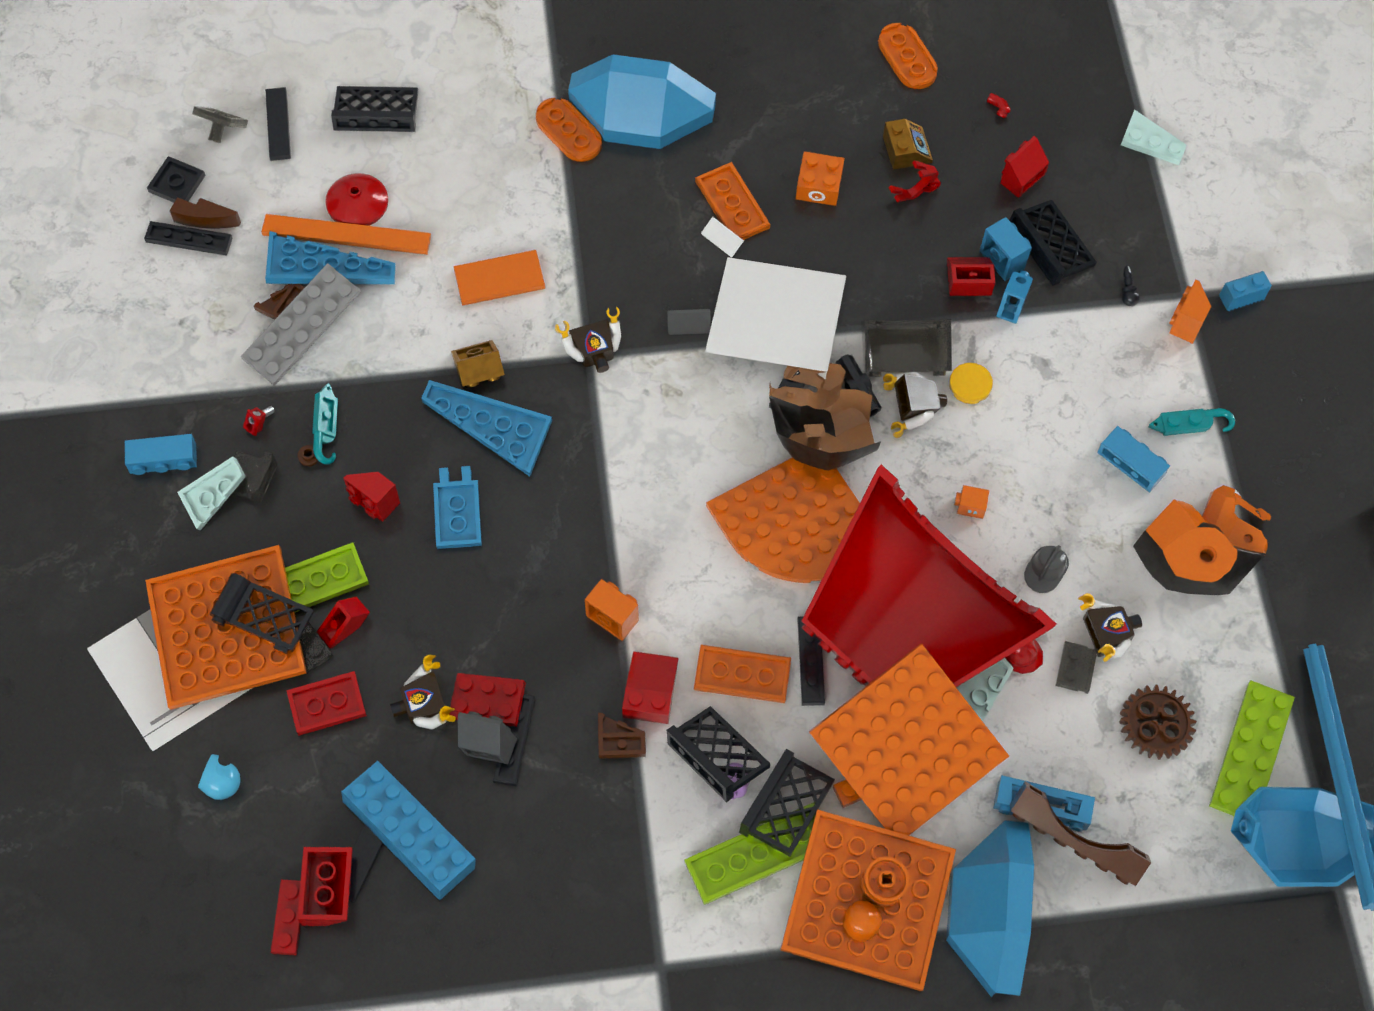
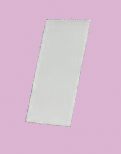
(722, 237)

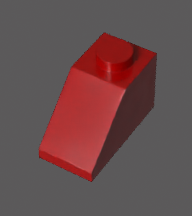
(342, 621)

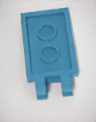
(457, 510)

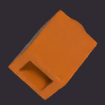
(972, 501)

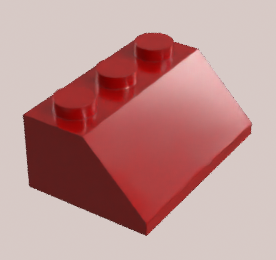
(324, 885)

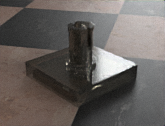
(219, 121)

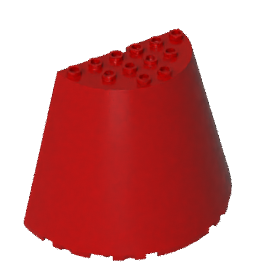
(910, 585)

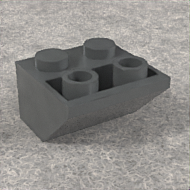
(485, 737)

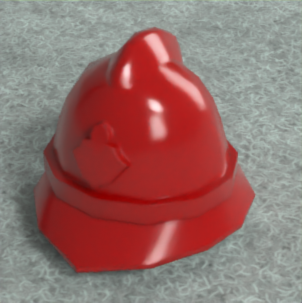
(1027, 658)

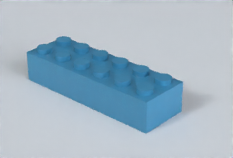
(408, 830)

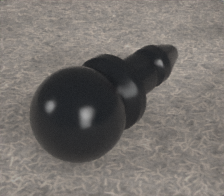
(1130, 296)

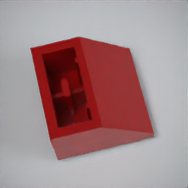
(1024, 167)
(970, 276)
(373, 493)

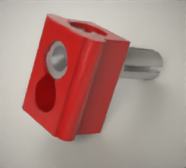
(255, 419)

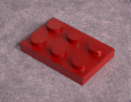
(488, 697)
(326, 703)

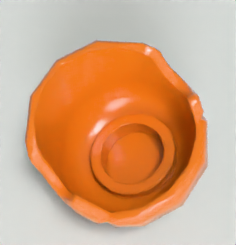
(862, 920)

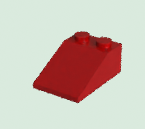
(650, 687)

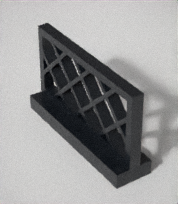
(375, 119)
(1040, 251)
(700, 761)
(767, 798)

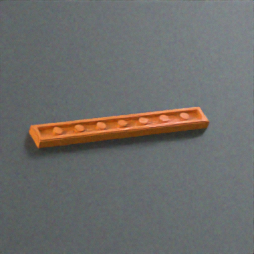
(347, 234)

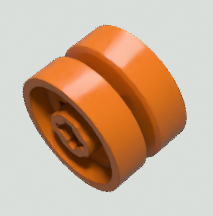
(882, 869)

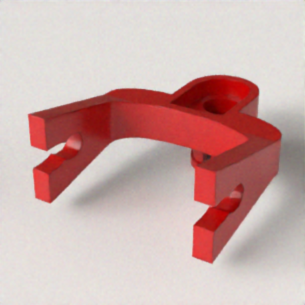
(928, 183)

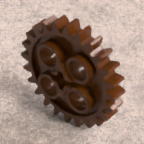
(1159, 742)

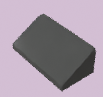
(689, 321)

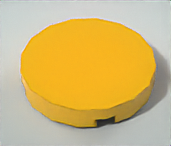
(970, 383)

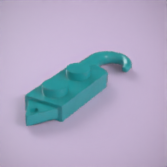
(1190, 421)
(324, 422)

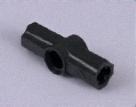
(857, 380)

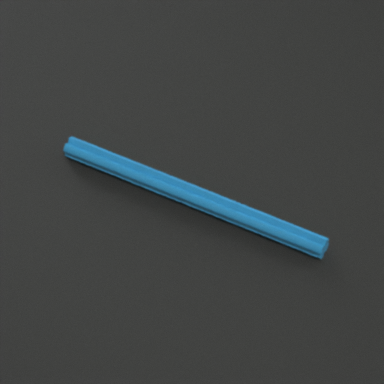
(1342, 773)

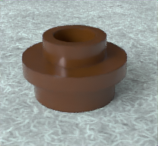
(307, 461)

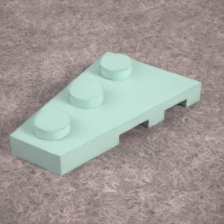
(1152, 139)
(210, 491)
(984, 687)

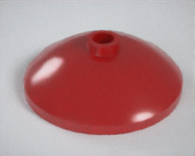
(359, 208)

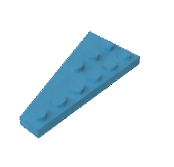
(300, 262)
(502, 427)

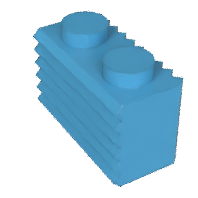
(1245, 290)

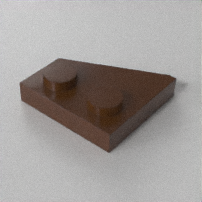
(279, 300)
(619, 739)

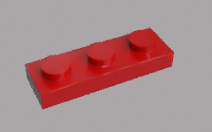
(286, 925)

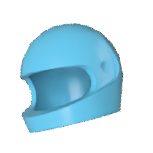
(219, 780)

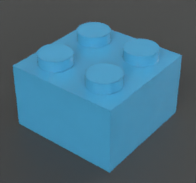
(1005, 248)

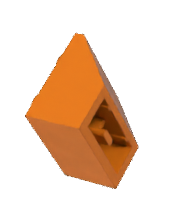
(1190, 313)

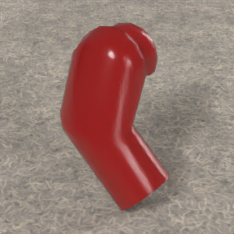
(1001, 103)

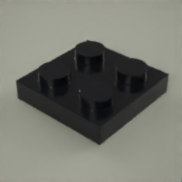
(176, 180)

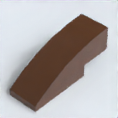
(204, 214)

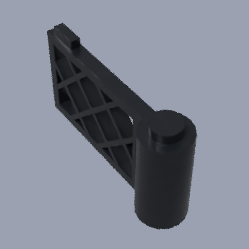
(232, 604)

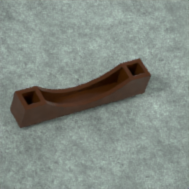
(1121, 859)

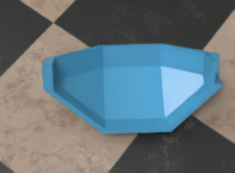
(641, 100)
(1297, 835)
(994, 908)

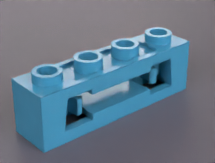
(1076, 814)

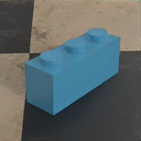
(160, 454)
(1133, 458)

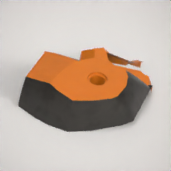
(1204, 551)

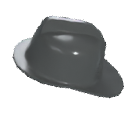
(1046, 569)

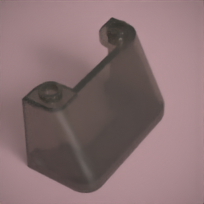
(907, 346)

